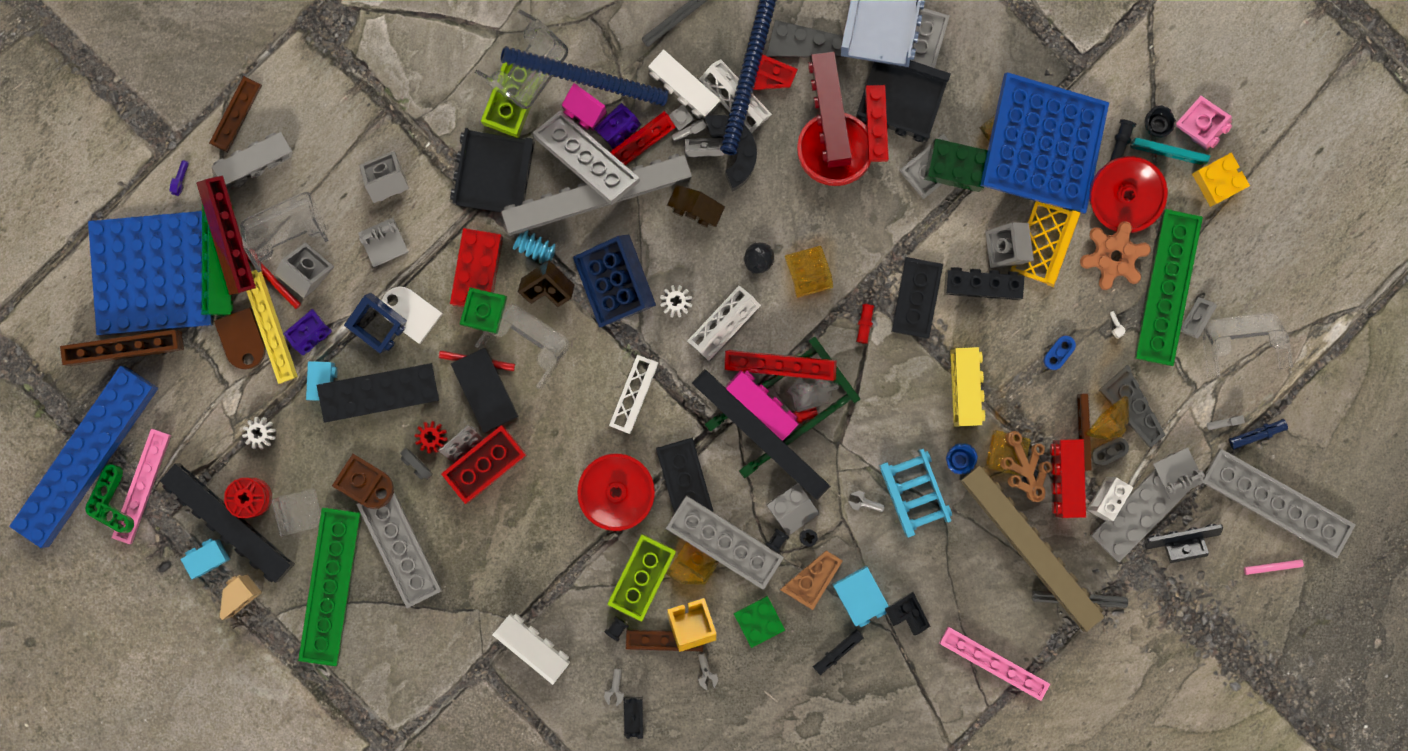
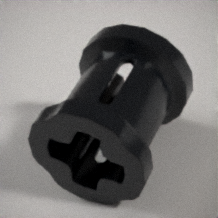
(777, 540)
(805, 542)
(616, 628)

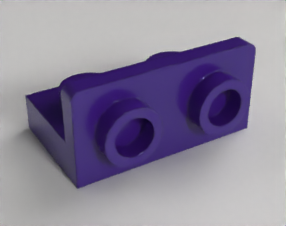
(618, 126)
(307, 332)

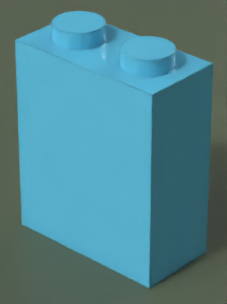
(861, 596)

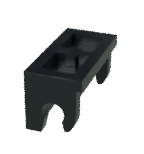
(633, 717)

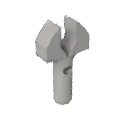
(696, 127)
(1226, 422)
(865, 502)
(706, 672)
(615, 688)

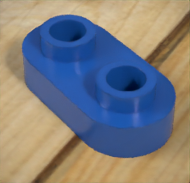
(1059, 353)

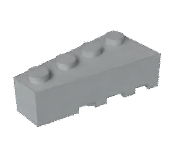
(252, 160)

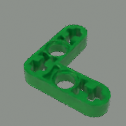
(103, 507)

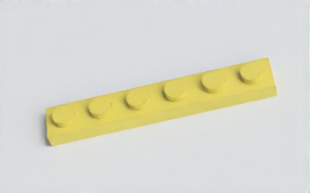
(271, 330)

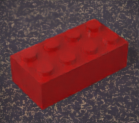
(476, 264)
(484, 464)
(1068, 478)

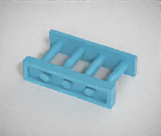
(903, 507)

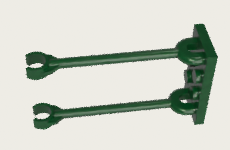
(850, 395)

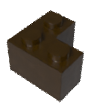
(695, 206)
(546, 281)

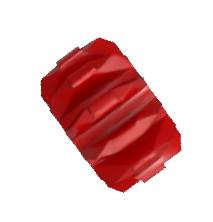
(435, 432)

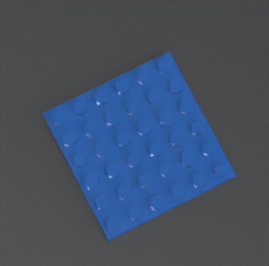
(1044, 143)
(147, 273)

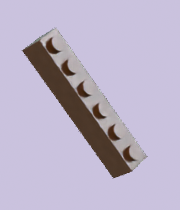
(122, 348)

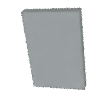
(930, 36)
(915, 172)

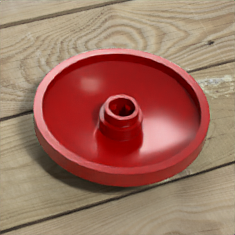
(810, 153)
(1128, 191)
(616, 492)

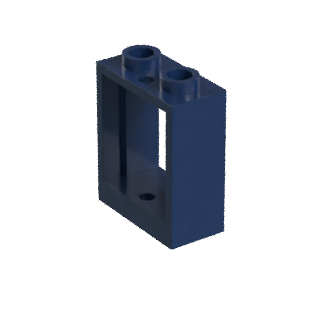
(370, 300)

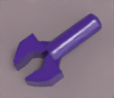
(176, 183)

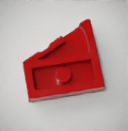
(774, 74)

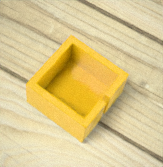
(1220, 179)
(693, 627)

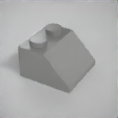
(383, 177)
(1009, 245)
(303, 270)
(792, 509)

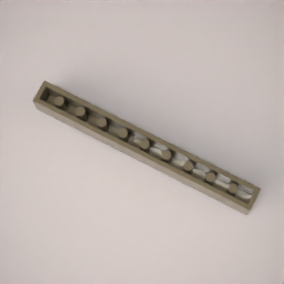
(1032, 549)

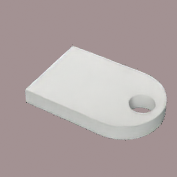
(418, 312)

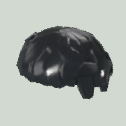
(1160, 121)
(759, 257)

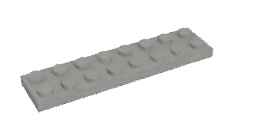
(1278, 503)

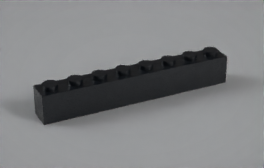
(233, 530)

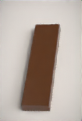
(235, 114)
(1084, 426)
(653, 640)

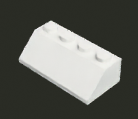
(532, 648)

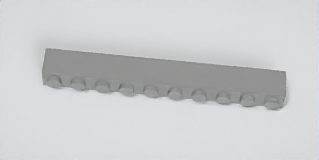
(584, 198)

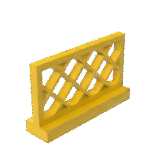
(1061, 247)

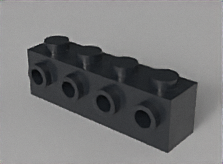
(984, 284)

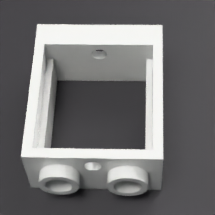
(1105, 501)

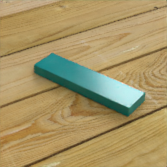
(1170, 151)

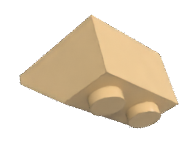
(237, 595)

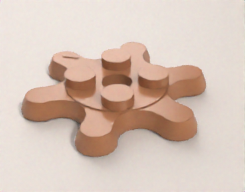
(1102, 255)

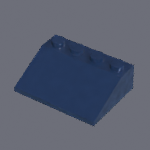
(614, 280)

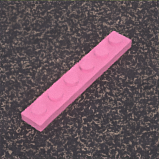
(143, 482)
(994, 663)

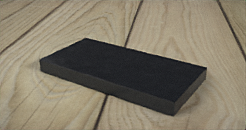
(917, 298)
(484, 390)
(683, 473)

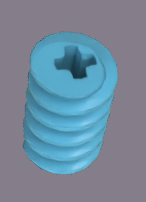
(534, 247)

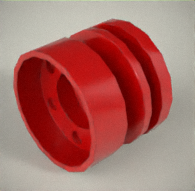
(258, 493)

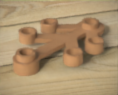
(1026, 469)

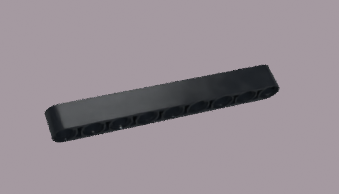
(761, 434)

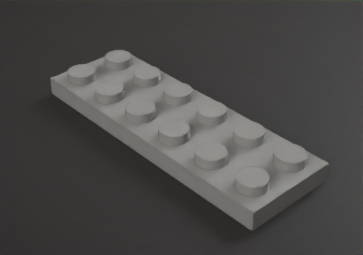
(586, 157)
(1136, 518)
(724, 542)
(401, 551)

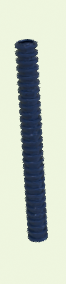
(584, 76)
(748, 76)

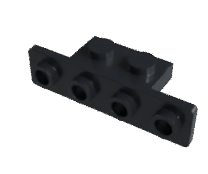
(1185, 544)

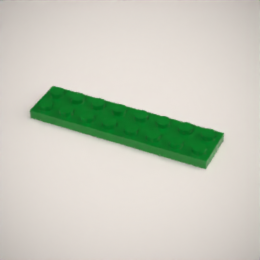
(1168, 287)
(329, 586)

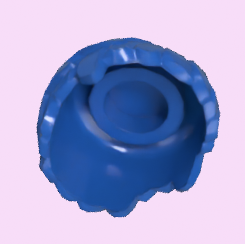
(961, 458)

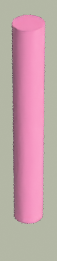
(1273, 567)

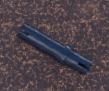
(1265, 431)

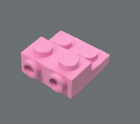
(1205, 123)

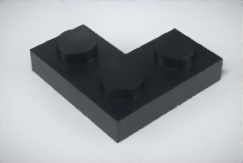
(910, 610)

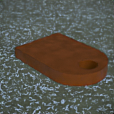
(241, 337)
(363, 482)

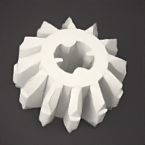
(673, 295)
(259, 441)

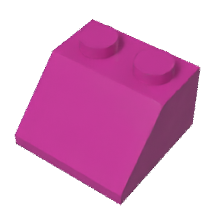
(583, 107)

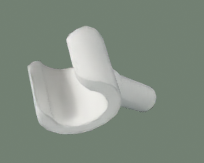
(1119, 331)

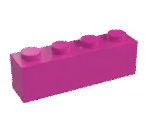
(758, 402)

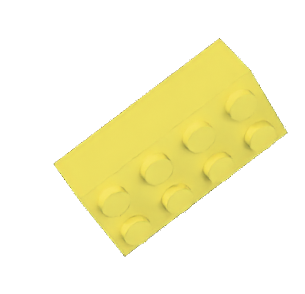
(967, 386)

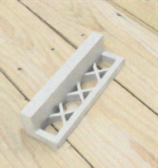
(727, 79)
(726, 325)
(645, 384)

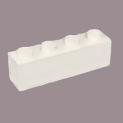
(684, 85)

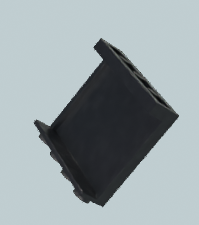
(911, 97)
(491, 171)

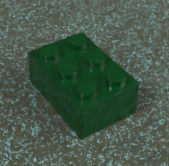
(956, 165)

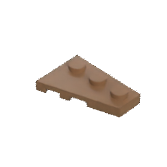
(813, 580)

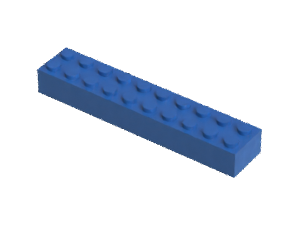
(83, 457)

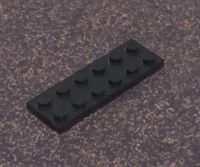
(377, 392)

